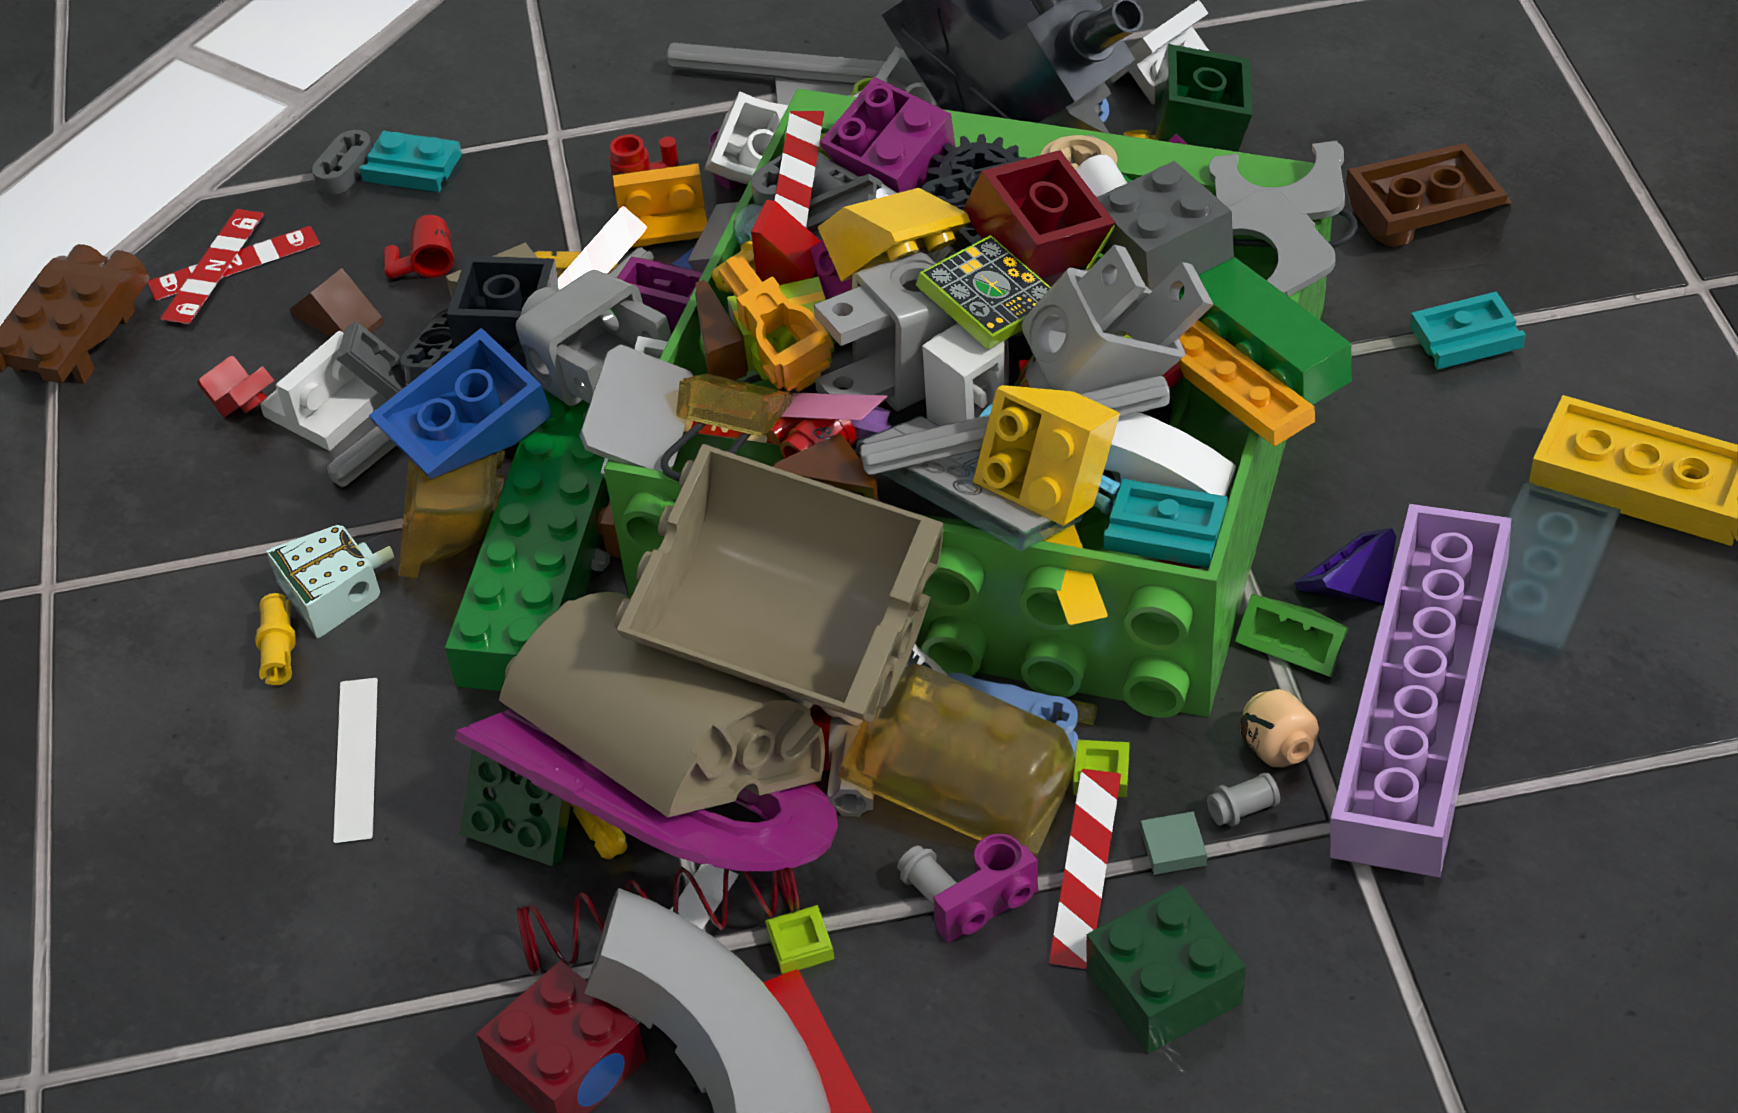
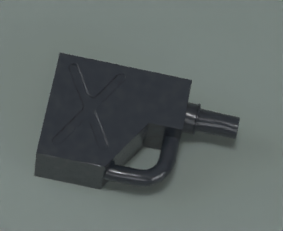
(1014, 54)

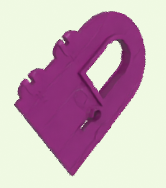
(795, 832)

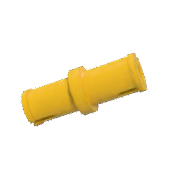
(275, 639)

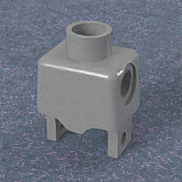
(1085, 314)
(887, 326)

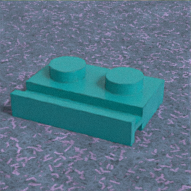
(411, 161)
(1467, 330)
(1165, 523)

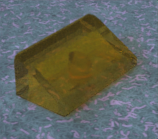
(731, 403)

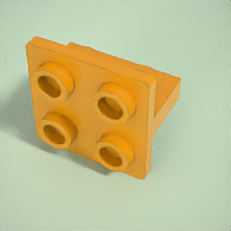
(665, 201)

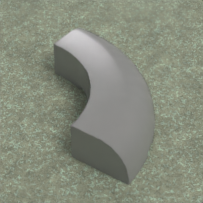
(709, 1005)

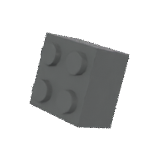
(1168, 221)

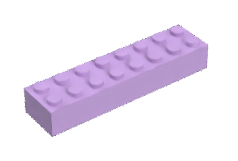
(1421, 692)

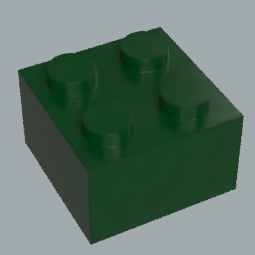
(1203, 98)
(1165, 968)

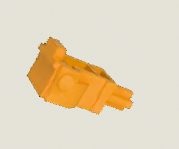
(765, 309)

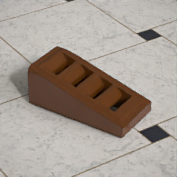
(721, 339)

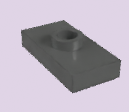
(371, 360)

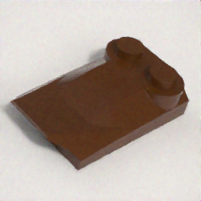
(1421, 191)

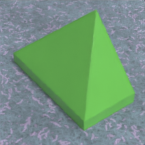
(1292, 634)

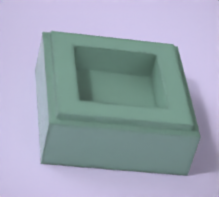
(1173, 843)

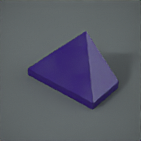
(1356, 570)

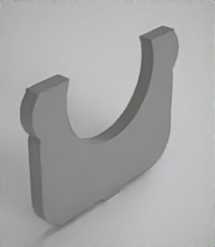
(1317, 194)
(1300, 248)

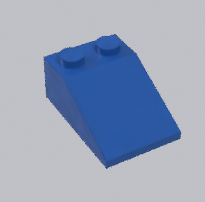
(463, 407)

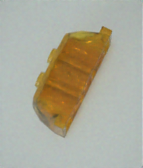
(447, 511)
(963, 759)

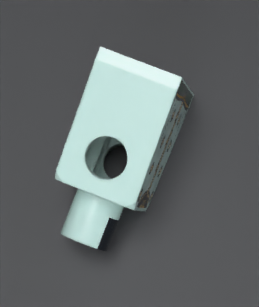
(329, 575)

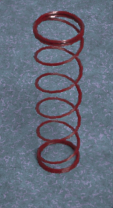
(528, 938)

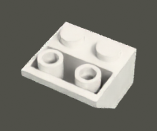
(962, 375)

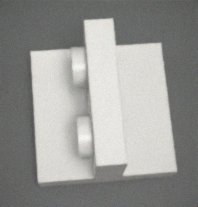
(1151, 48)
(322, 398)

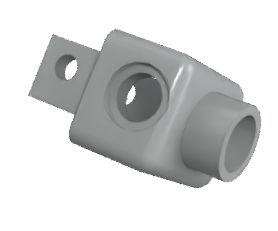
(573, 329)

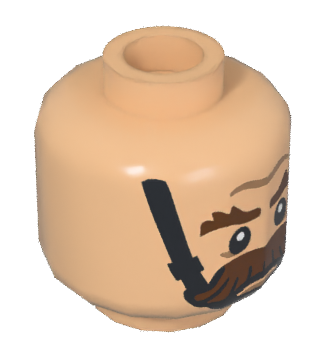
(1278, 725)

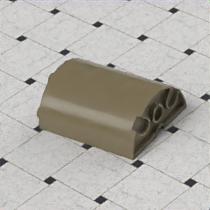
(785, 583)
(656, 720)

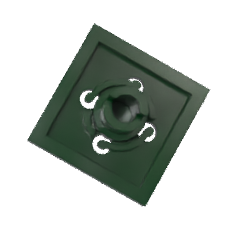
(516, 801)

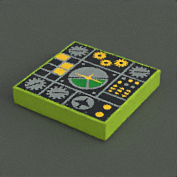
(984, 290)

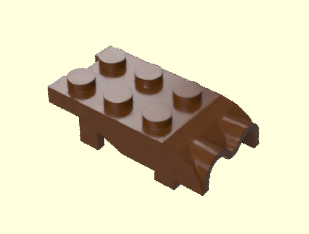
(69, 311)

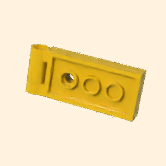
(1641, 469)

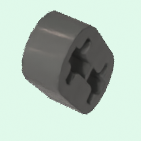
(340, 163)

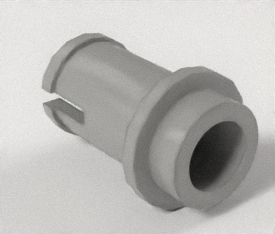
(1232, 803)
(920, 868)

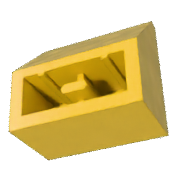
(889, 229)
(1046, 450)

